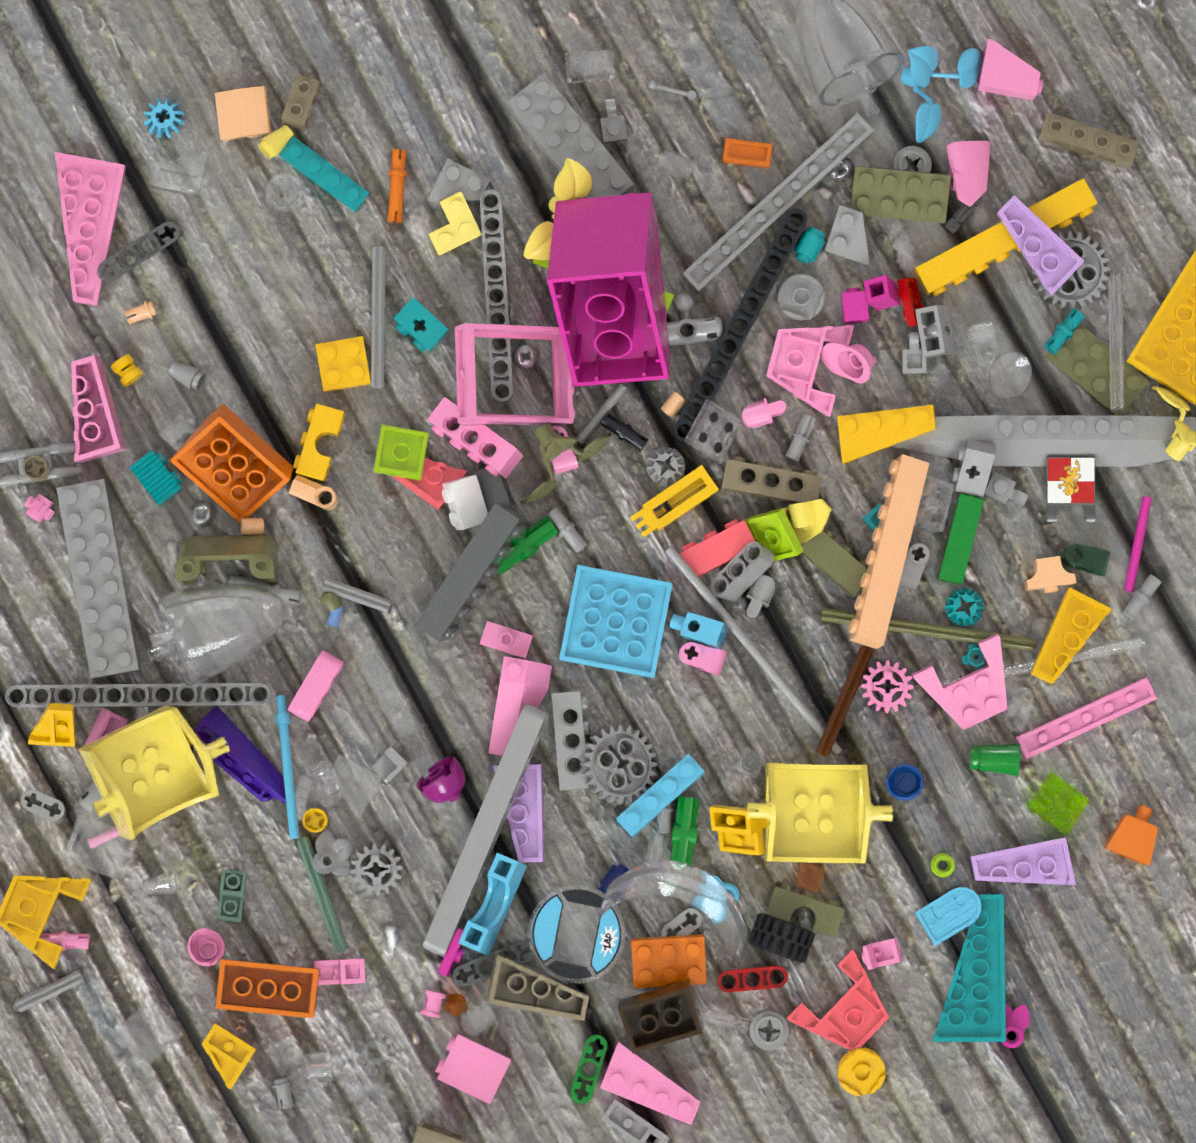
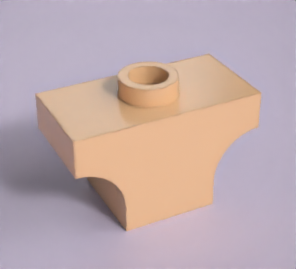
(1049, 575)

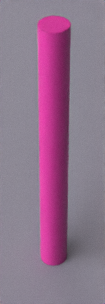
(1137, 544)

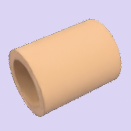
(673, 405)
(251, 526)

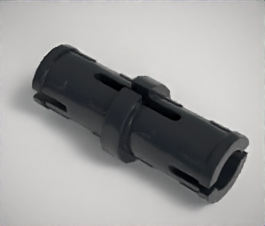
(624, 432)

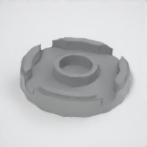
(801, 297)

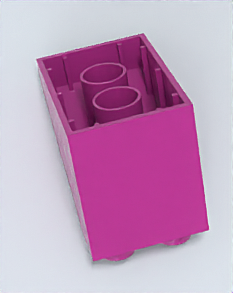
(609, 289)

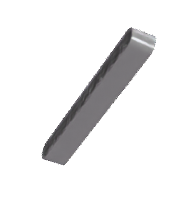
(496, 285)

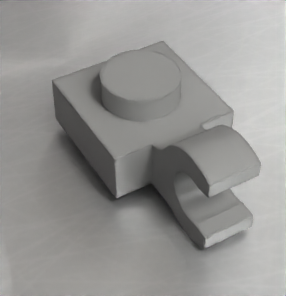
(613, 126)
(912, 358)
(1001, 489)

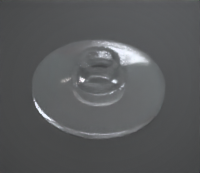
(1018, 375)

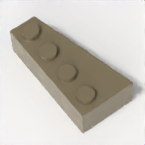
(530, 990)

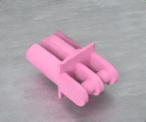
(762, 413)

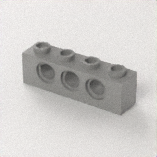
(561, 703)

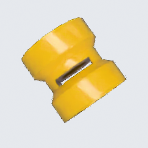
(127, 370)
(315, 820)

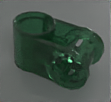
(1090, 559)

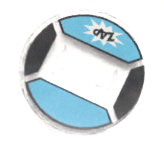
(571, 939)

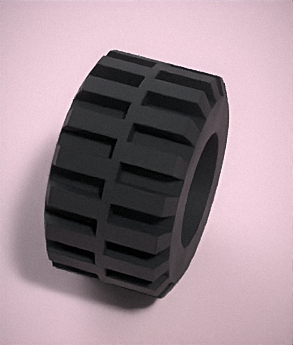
(781, 937)

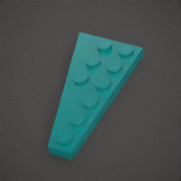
(978, 988)

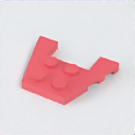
(853, 1016)

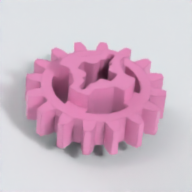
(886, 675)

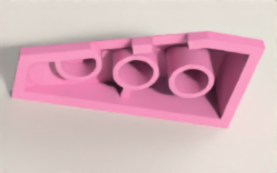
(519, 684)

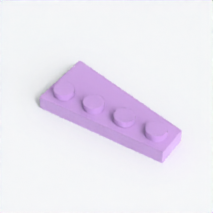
(527, 816)

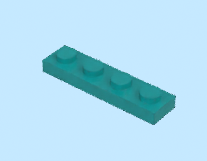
(324, 174)

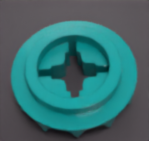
(961, 618)

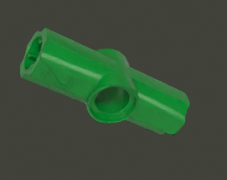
(528, 543)
(684, 830)

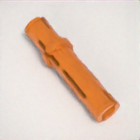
(397, 180)

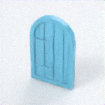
(950, 914)

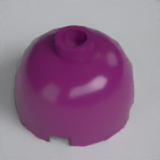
(443, 782)

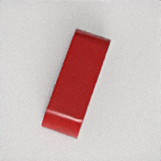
(763, 983)

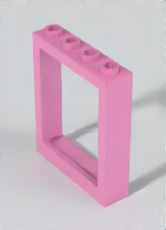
(466, 381)

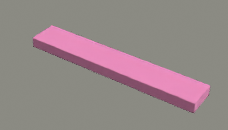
(1086, 718)

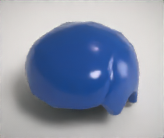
(905, 782)

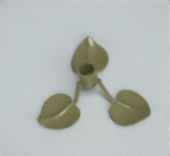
(556, 445)

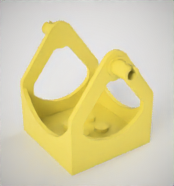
(150, 770)
(817, 813)

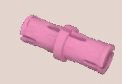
(68, 940)

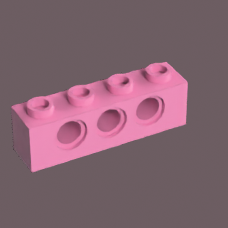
(500, 463)

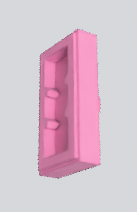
(506, 639)

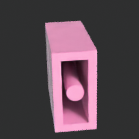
(473, 1068)

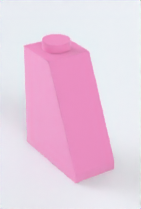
(1008, 74)

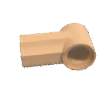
(312, 492)

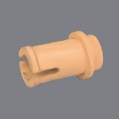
(142, 312)

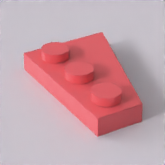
(430, 486)

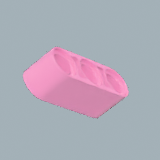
(315, 686)

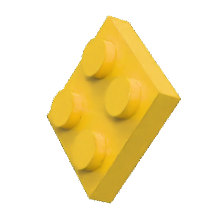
(343, 364)

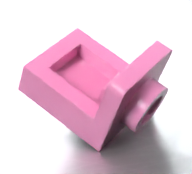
(882, 953)

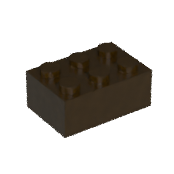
(660, 1016)

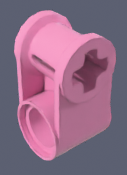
(566, 460)
(707, 657)

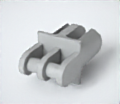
(759, 595)

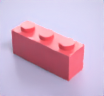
(717, 547)

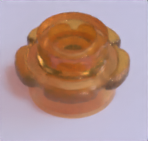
(455, 1004)

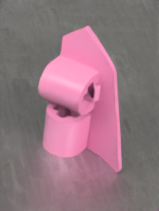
(968, 169)

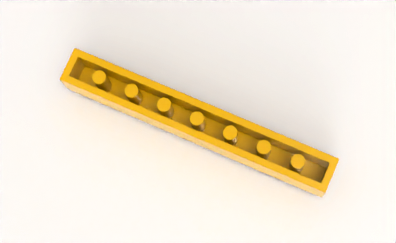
(997, 242)

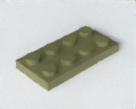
(900, 193)
(1087, 364)

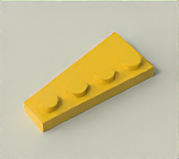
(879, 430)
(1071, 627)

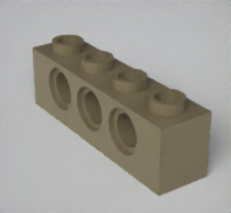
(1088, 140)
(733, 482)

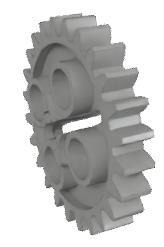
(1092, 262)
(602, 775)

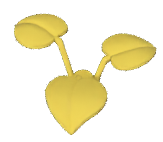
(570, 184)
(1183, 437)

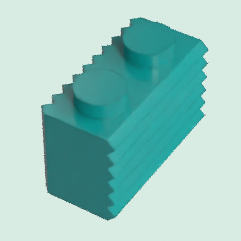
(156, 478)

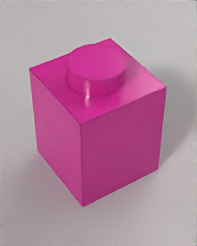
(881, 292)
(854, 306)

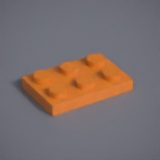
(668, 960)

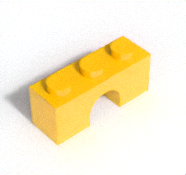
(322, 422)

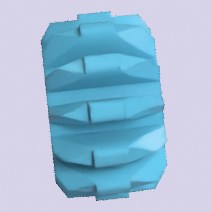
(158, 111)

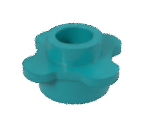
(968, 659)

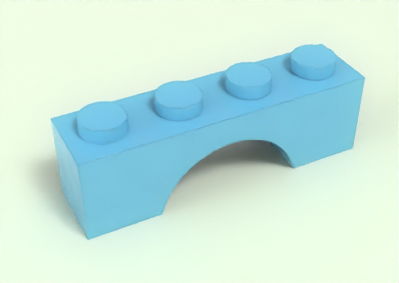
(660, 795)
(503, 883)

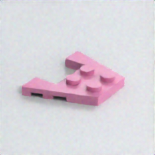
(797, 358)
(974, 695)

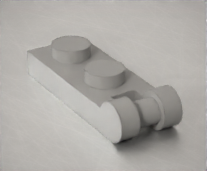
(631, 1124)

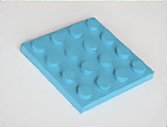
(615, 621)

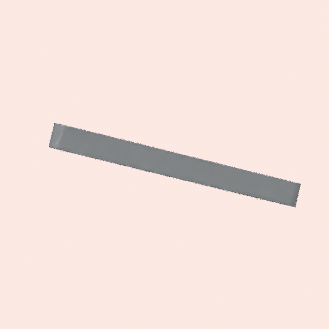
(151, 698)
(486, 829)

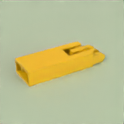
(681, 497)

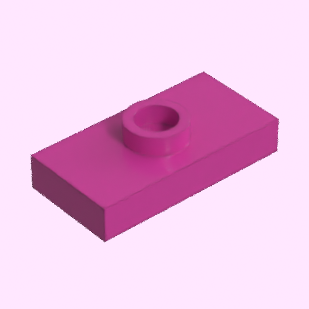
(453, 954)

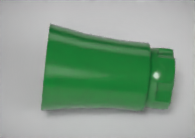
(996, 758)

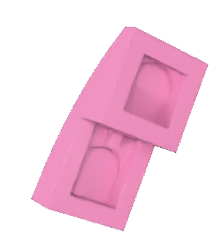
(345, 971)

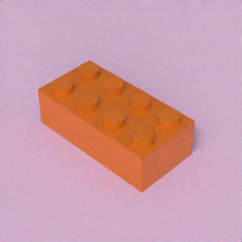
(268, 988)

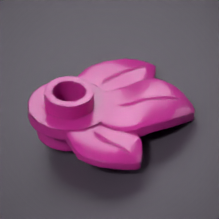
(1016, 1021)

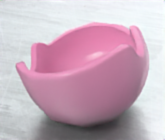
(206, 947)

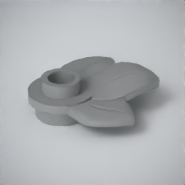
(335, 852)

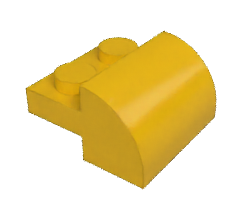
(736, 831)

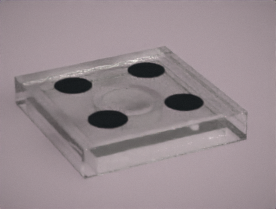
(713, 431)

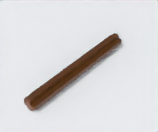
(844, 701)

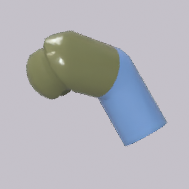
(334, 606)

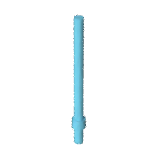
(283, 720)

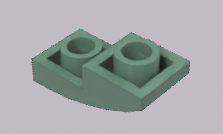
(231, 896)

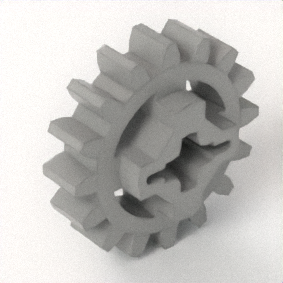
(376, 858)

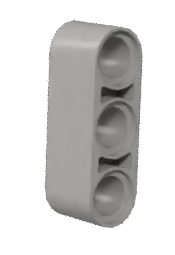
(749, 564)

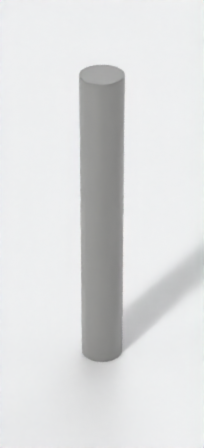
(601, 413)

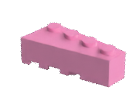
(94, 412)

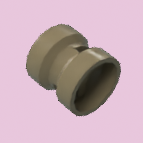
(33, 466)

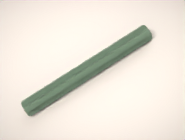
(322, 896)

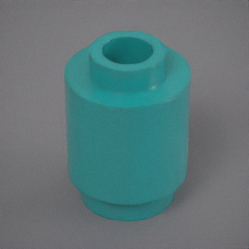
(809, 245)

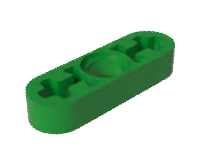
(577, 1084)

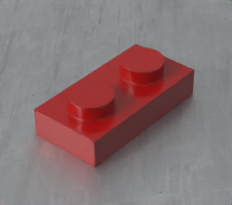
(911, 299)

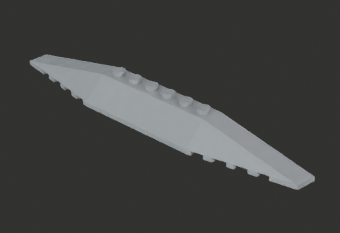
(1032, 438)

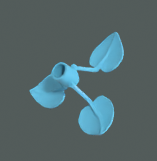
(924, 61)

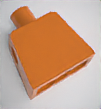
(1134, 837)

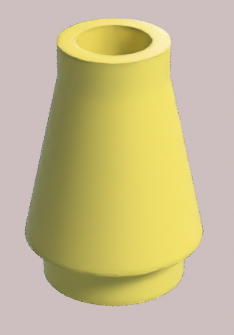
(274, 142)

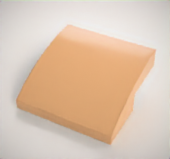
(243, 113)

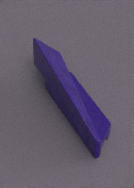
(243, 760)

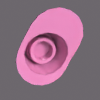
(848, 361)

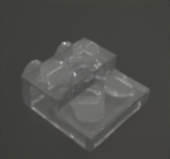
(147, 1034)

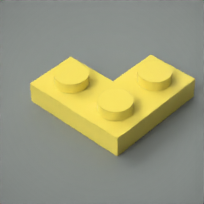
(461, 225)

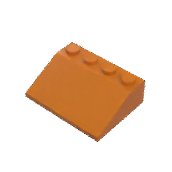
(232, 463)

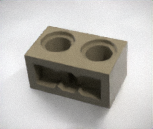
(301, 102)

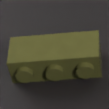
(835, 561)

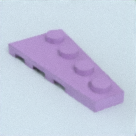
(1044, 251)
(1032, 863)

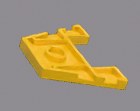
(29, 908)

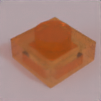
(810, 877)

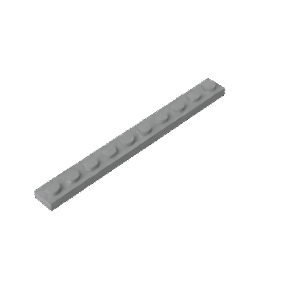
(777, 202)

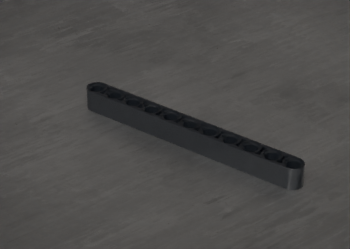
(743, 314)

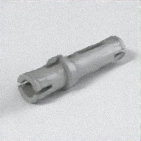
(286, 594)

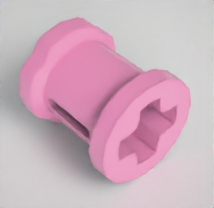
(433, 1004)

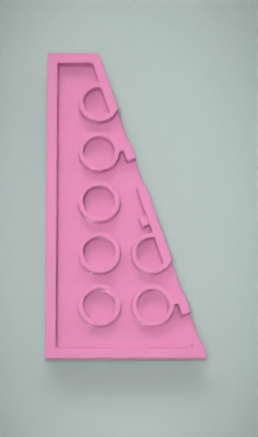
(89, 210)

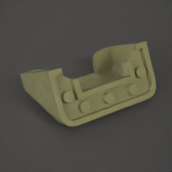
(258, 549)

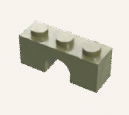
(826, 915)

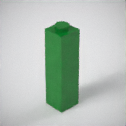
(960, 539)

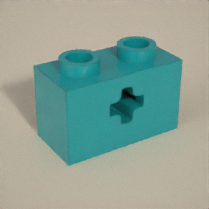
(415, 313)

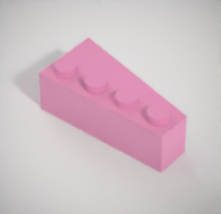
(642, 1083)

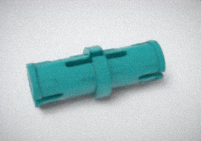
(1064, 331)

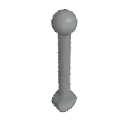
(691, 95)

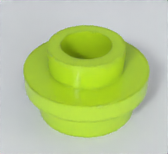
(950, 865)

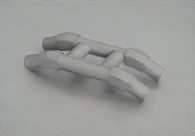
(45, 452)

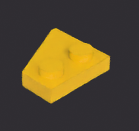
(55, 726)
(228, 1053)

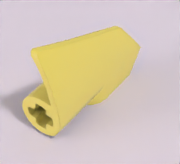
(807, 518)

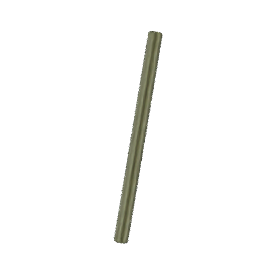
(935, 630)

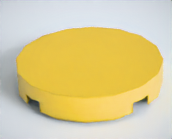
(861, 1071)

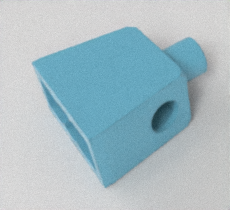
(710, 632)

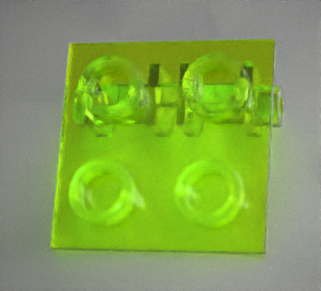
(1058, 803)

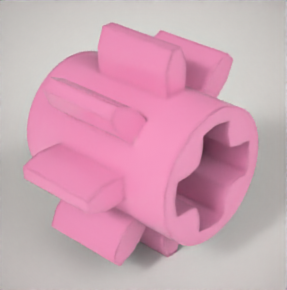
(39, 508)

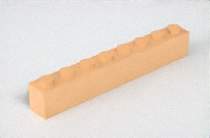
(888, 552)

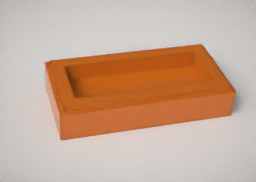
(747, 153)

